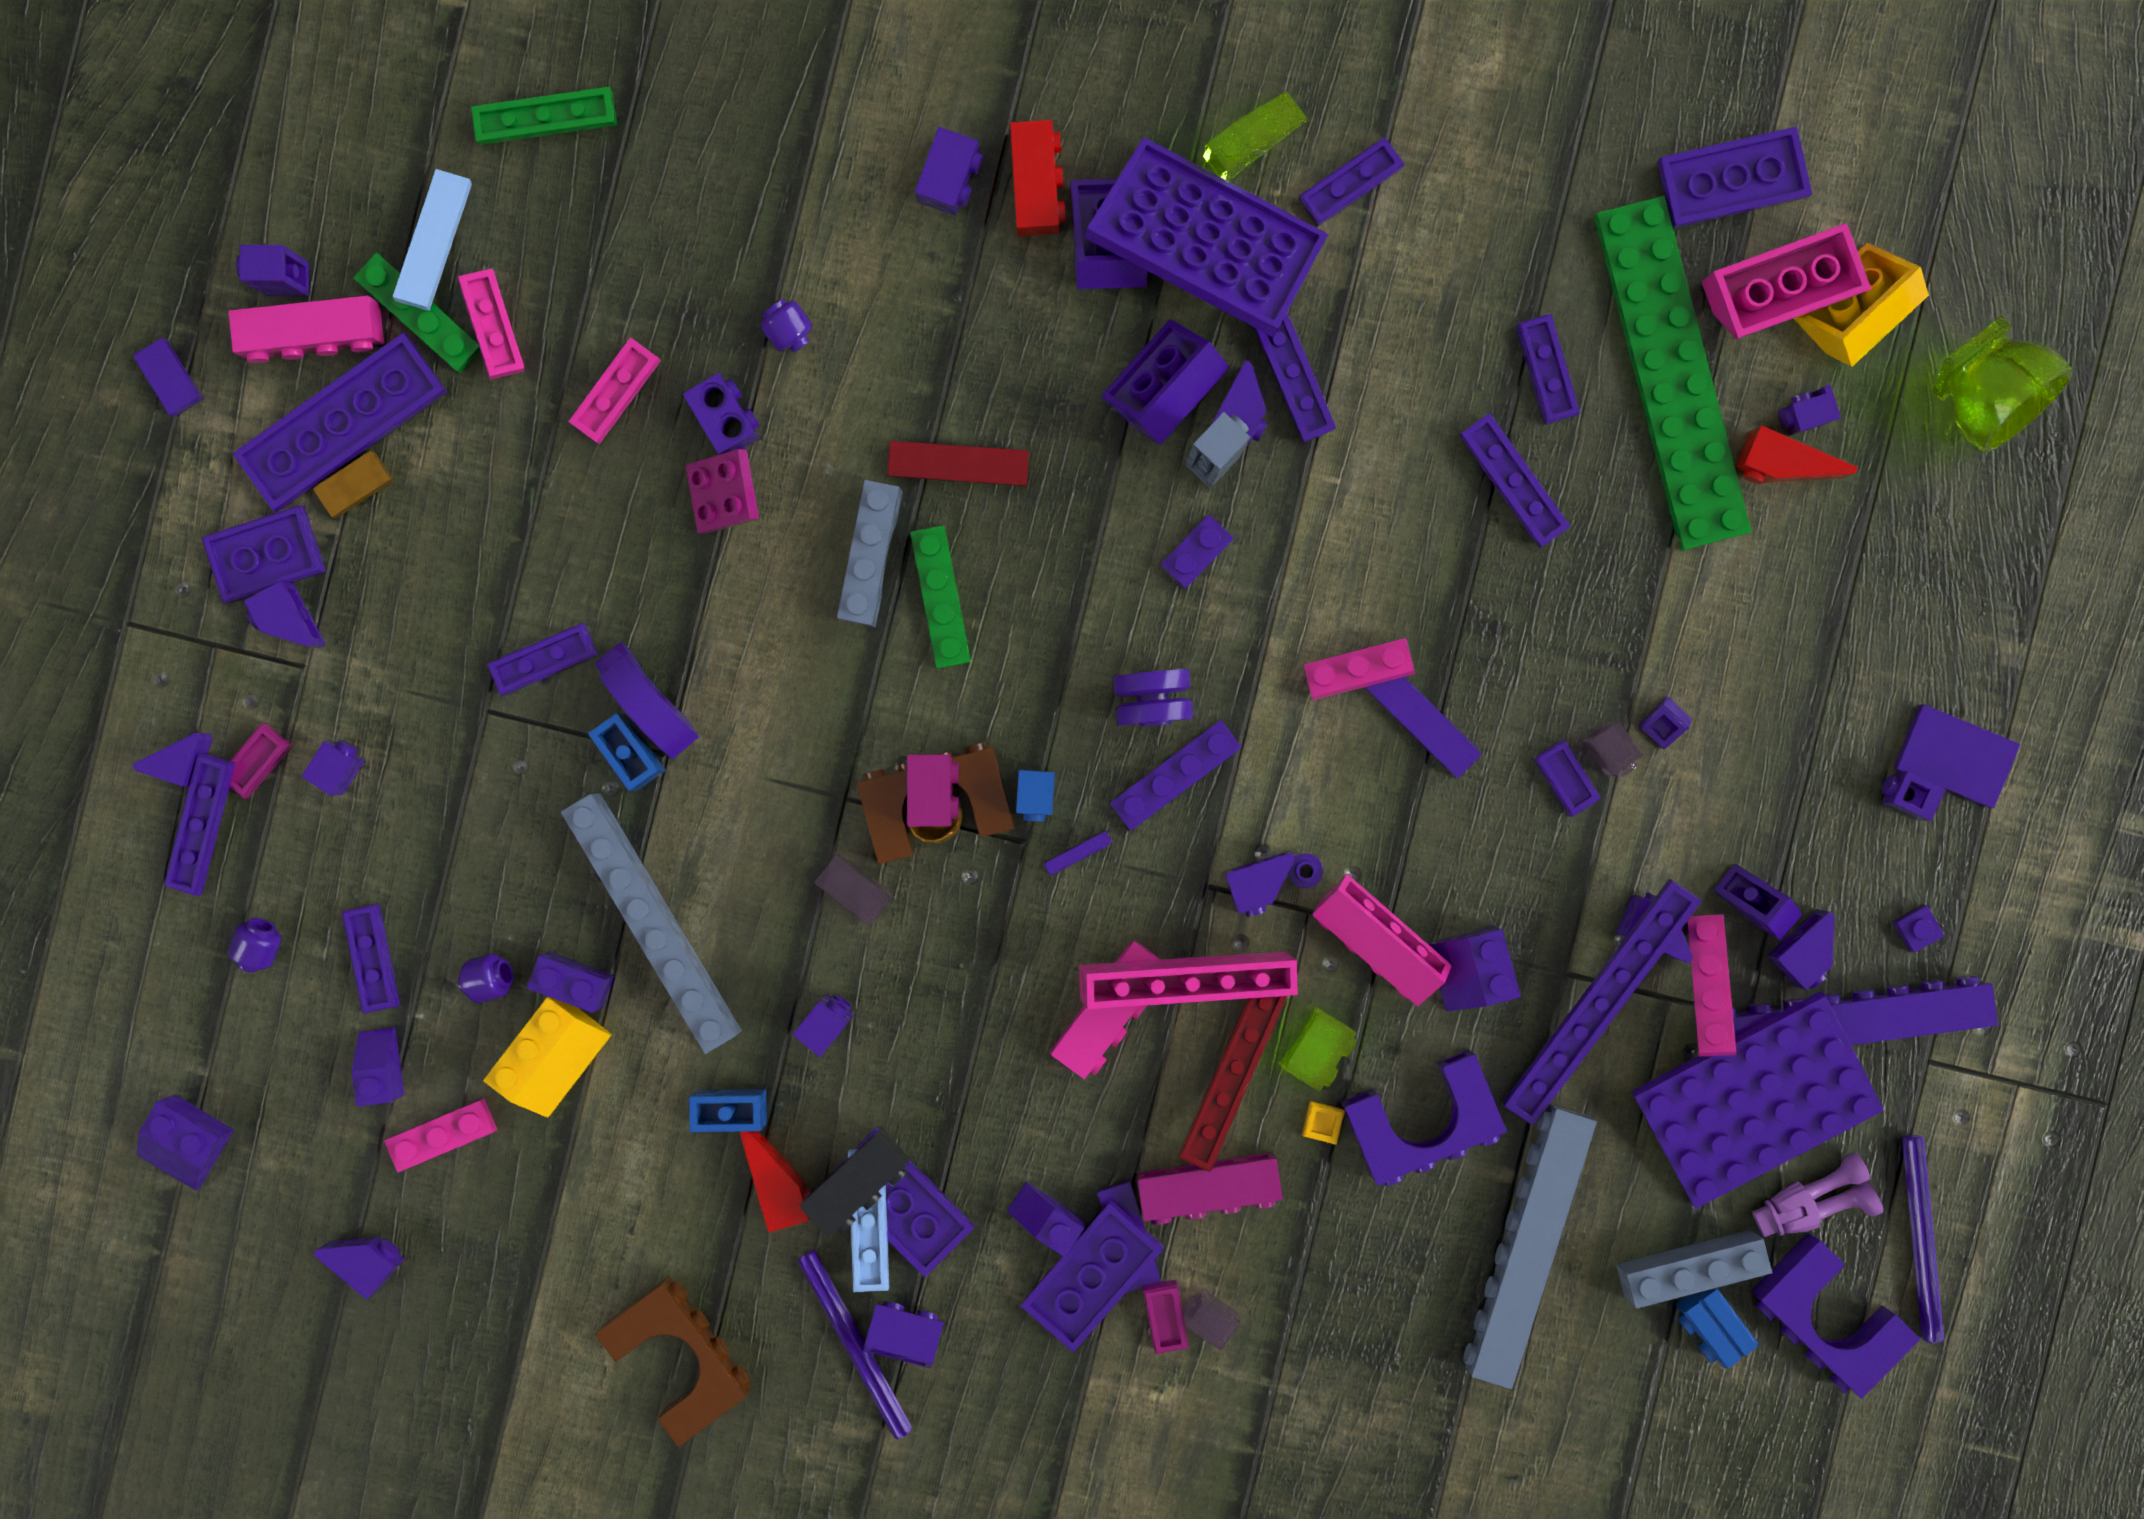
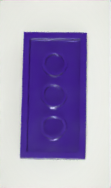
(1734, 177)
(921, 1219)
(1092, 1276)

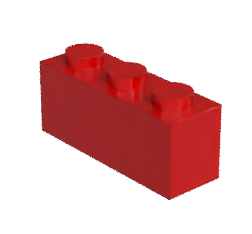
(1036, 178)

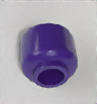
(786, 325)
(254, 945)
(485, 978)

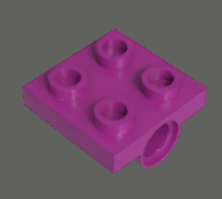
(722, 491)

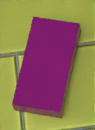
(257, 759)
(1165, 1316)

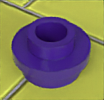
(1314, 878)

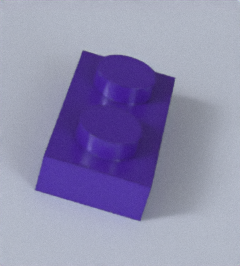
(1196, 551)

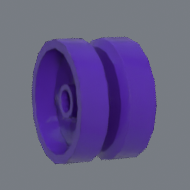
(1153, 697)

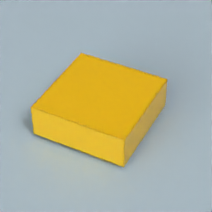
(1323, 1122)

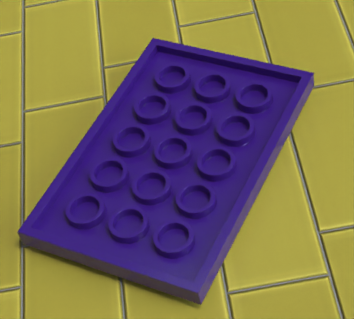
(1206, 236)
(1757, 1109)

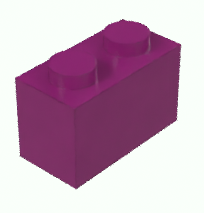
(931, 790)

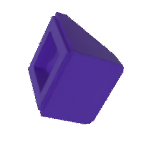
(1666, 723)

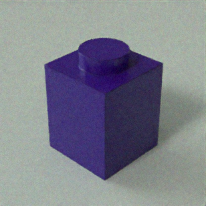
(333, 767)

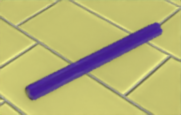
(1923, 1238)
(854, 1344)

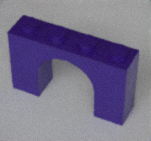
(1472, 1122)
(1856, 1360)

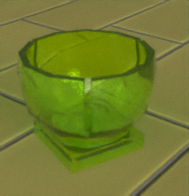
(2000, 384)

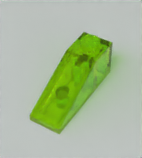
(1253, 136)

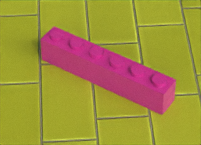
(1187, 980)

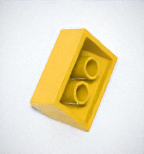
(1859, 322)
(547, 1057)

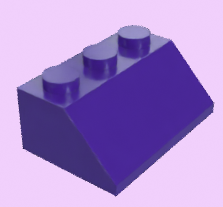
(1165, 381)

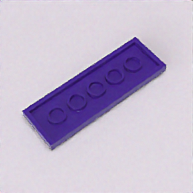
(339, 422)

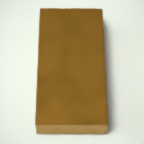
(353, 484)

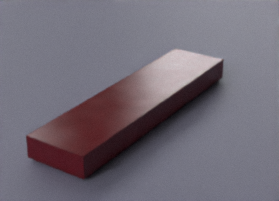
(958, 463)

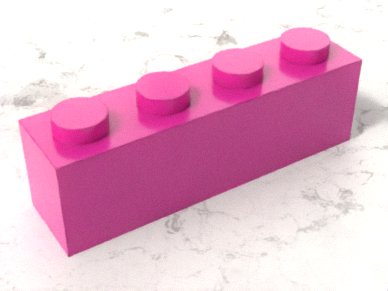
(306, 328)
(1382, 940)
(1095, 1029)

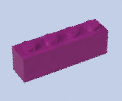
(1195, 1191)

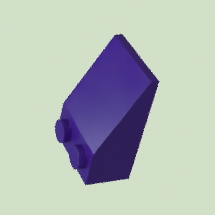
(1094, 264)

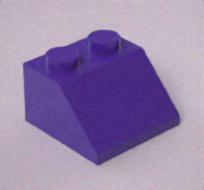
(1479, 970)
(182, 1140)

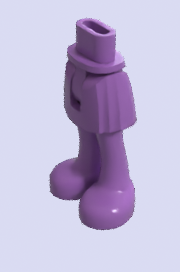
(1796, 1211)

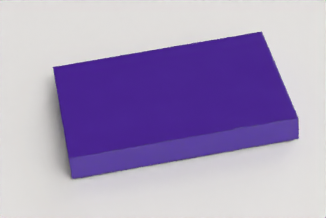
(263, 553)
(1957, 756)

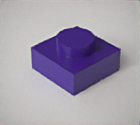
(1918, 928)

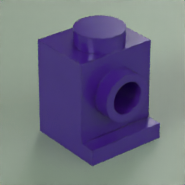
(1809, 411)
(1922, 799)

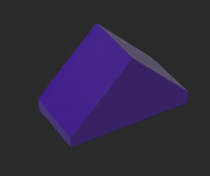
(177, 760)

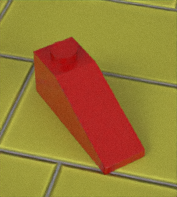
(1777, 458)
(776, 1183)

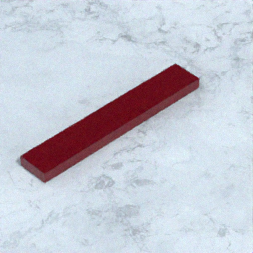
(1230, 1081)

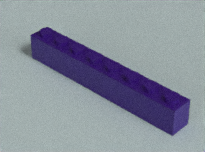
(1899, 1011)

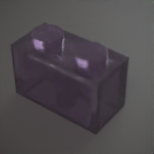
(854, 889)

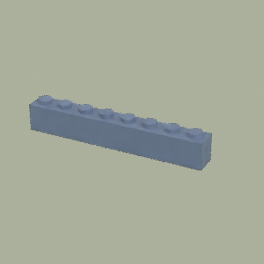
(651, 922)
(1529, 1245)

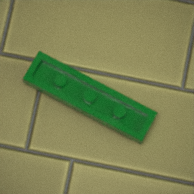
(544, 115)
(431, 326)
(940, 597)

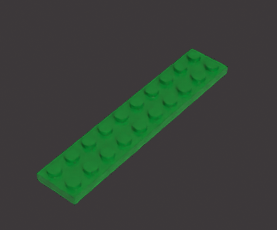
(1672, 373)

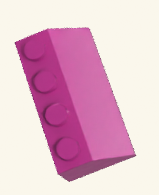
(1786, 282)

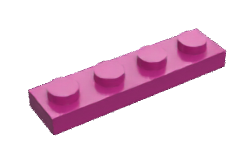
(1711, 986)

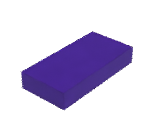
(168, 377)
(1566, 778)
(1077, 852)

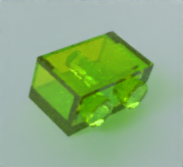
(1319, 1049)

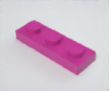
(491, 324)
(614, 390)
(1359, 669)
(440, 1135)

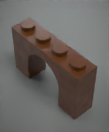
(886, 798)
(668, 1312)

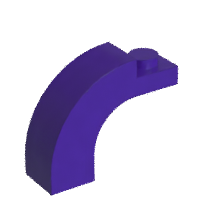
(644, 701)

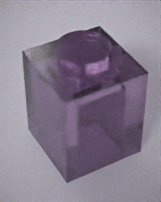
(1613, 749)
(1211, 1319)

